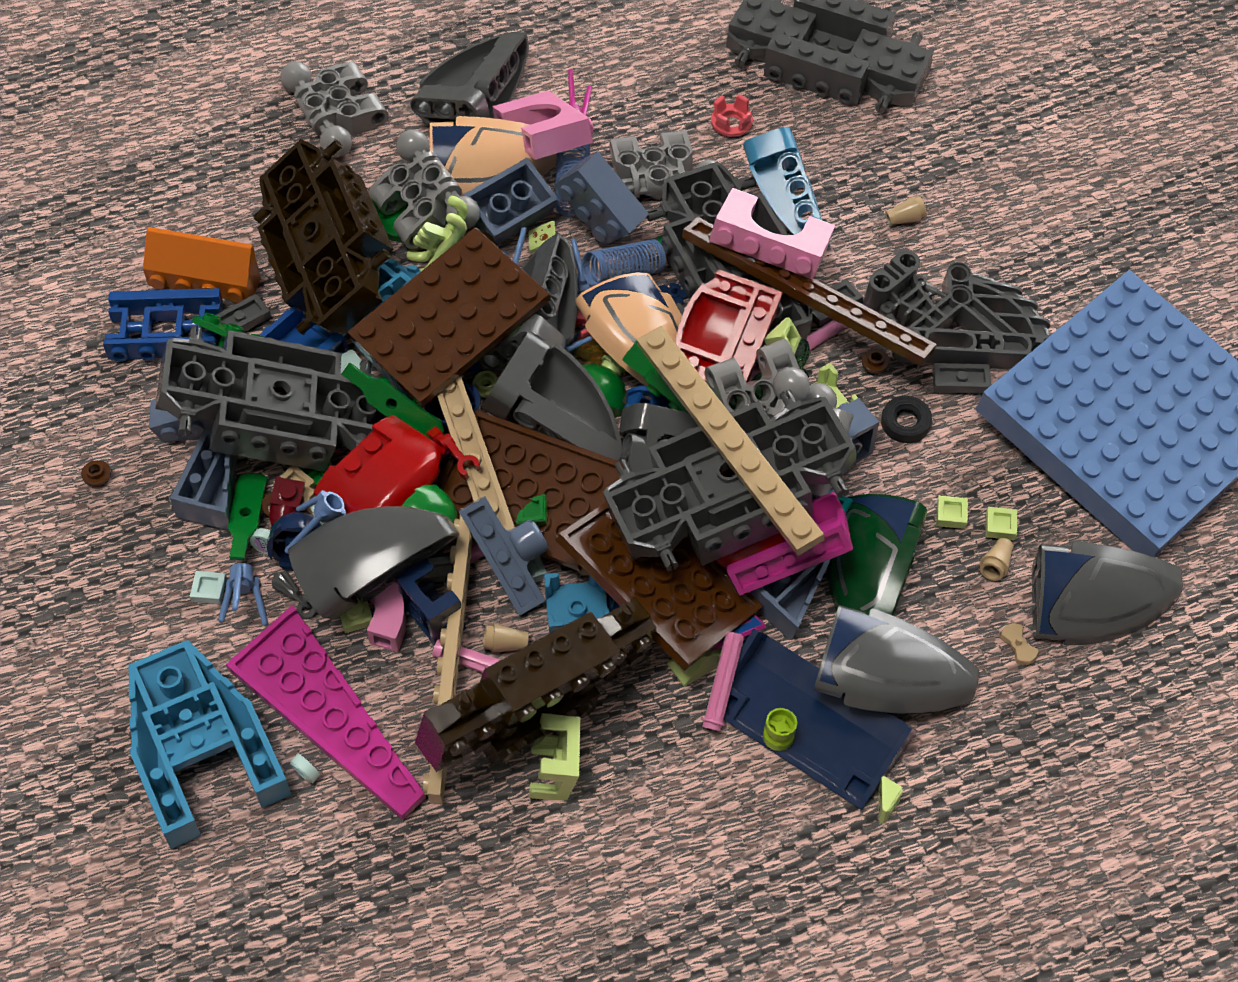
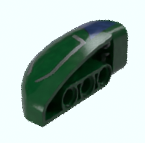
(884, 545)

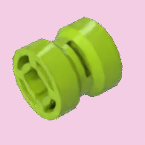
(778, 722)

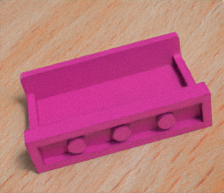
(783, 561)

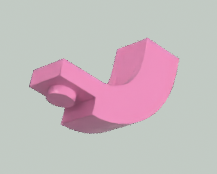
(389, 619)

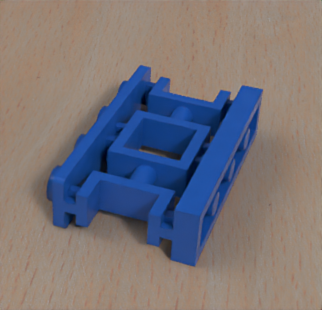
(157, 306)

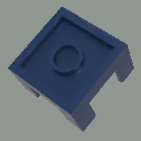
(424, 602)

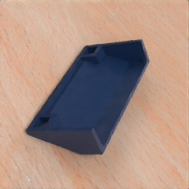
(832, 741)

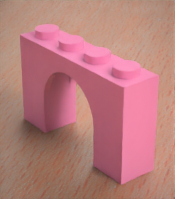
(551, 123)
(794, 253)

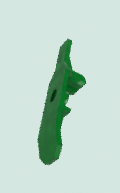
(378, 393)
(246, 500)

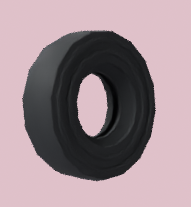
(906, 404)

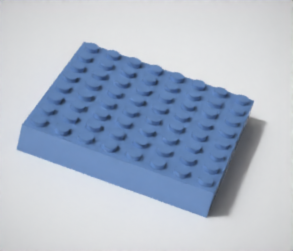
(1127, 414)

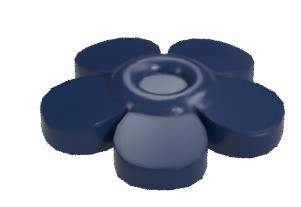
(675, 292)

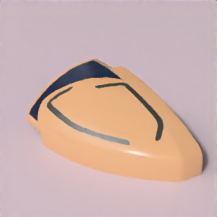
(481, 149)
(625, 310)

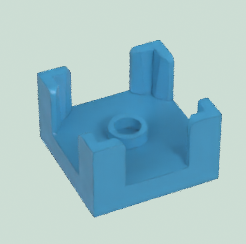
(572, 601)

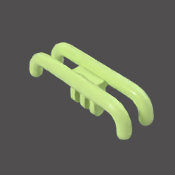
(440, 239)

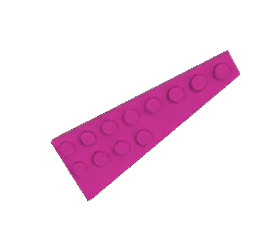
(307, 690)

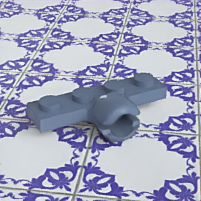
(508, 552)

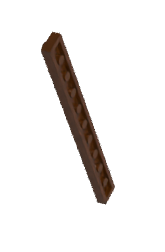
(819, 297)

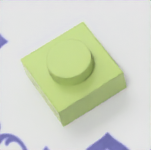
(952, 512)
(1001, 523)
(357, 617)

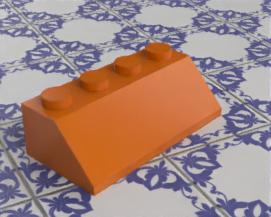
(200, 262)

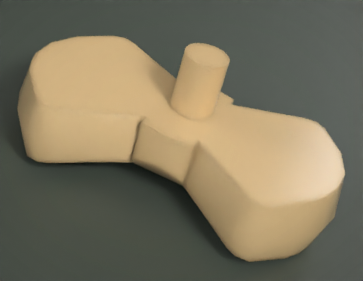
(1013, 635)

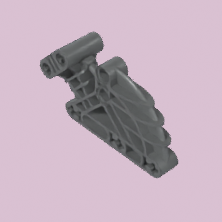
(996, 317)

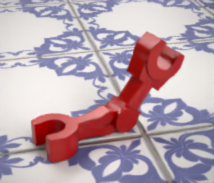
(448, 443)

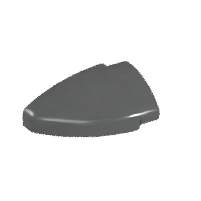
(365, 554)

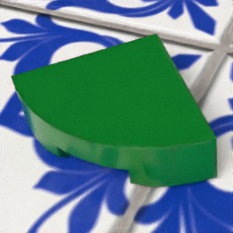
(535, 510)

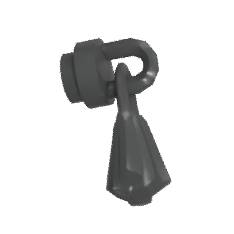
(283, 583)

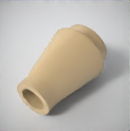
(908, 211)
(997, 560)
(503, 638)

